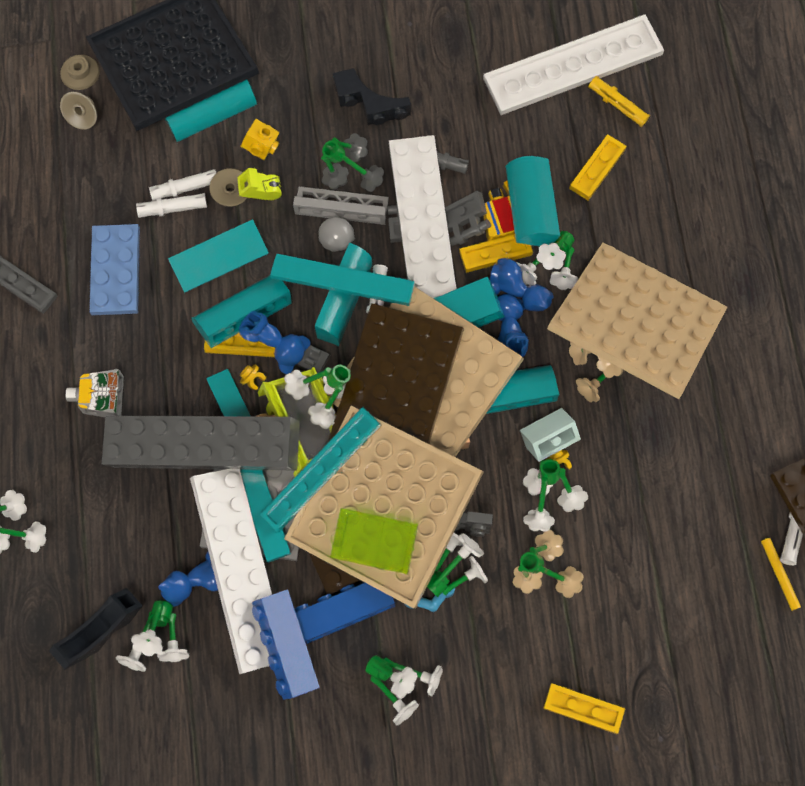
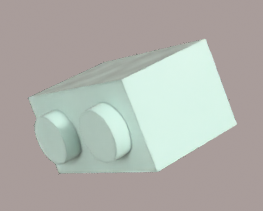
(550, 434)

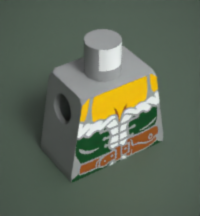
(98, 393)

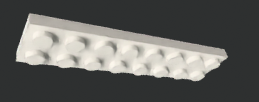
(573, 64)
(422, 215)
(234, 560)

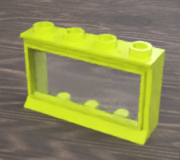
(311, 436)

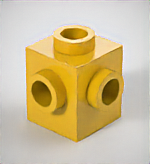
(260, 139)

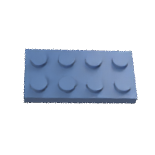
(114, 269)

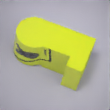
(259, 185)

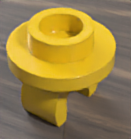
(248, 375)
(561, 457)

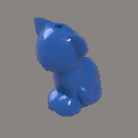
(507, 277)
(511, 332)
(288, 349)
(179, 585)

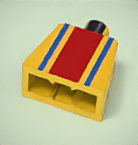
(499, 215)

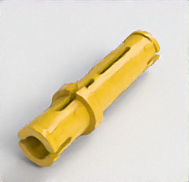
(619, 101)

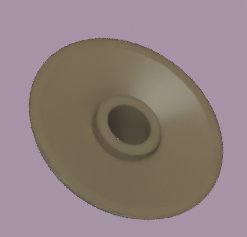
(82, 78)
(78, 110)
(221, 182)

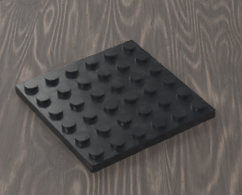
(171, 58)

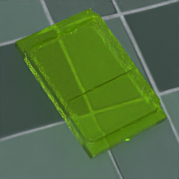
(374, 541)

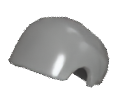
(336, 234)

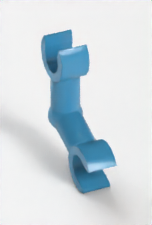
(433, 605)

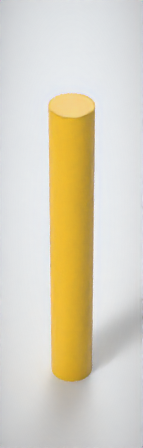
(780, 574)

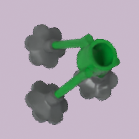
(352, 152)

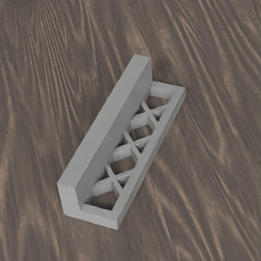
(341, 208)

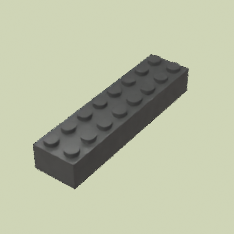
(201, 442)

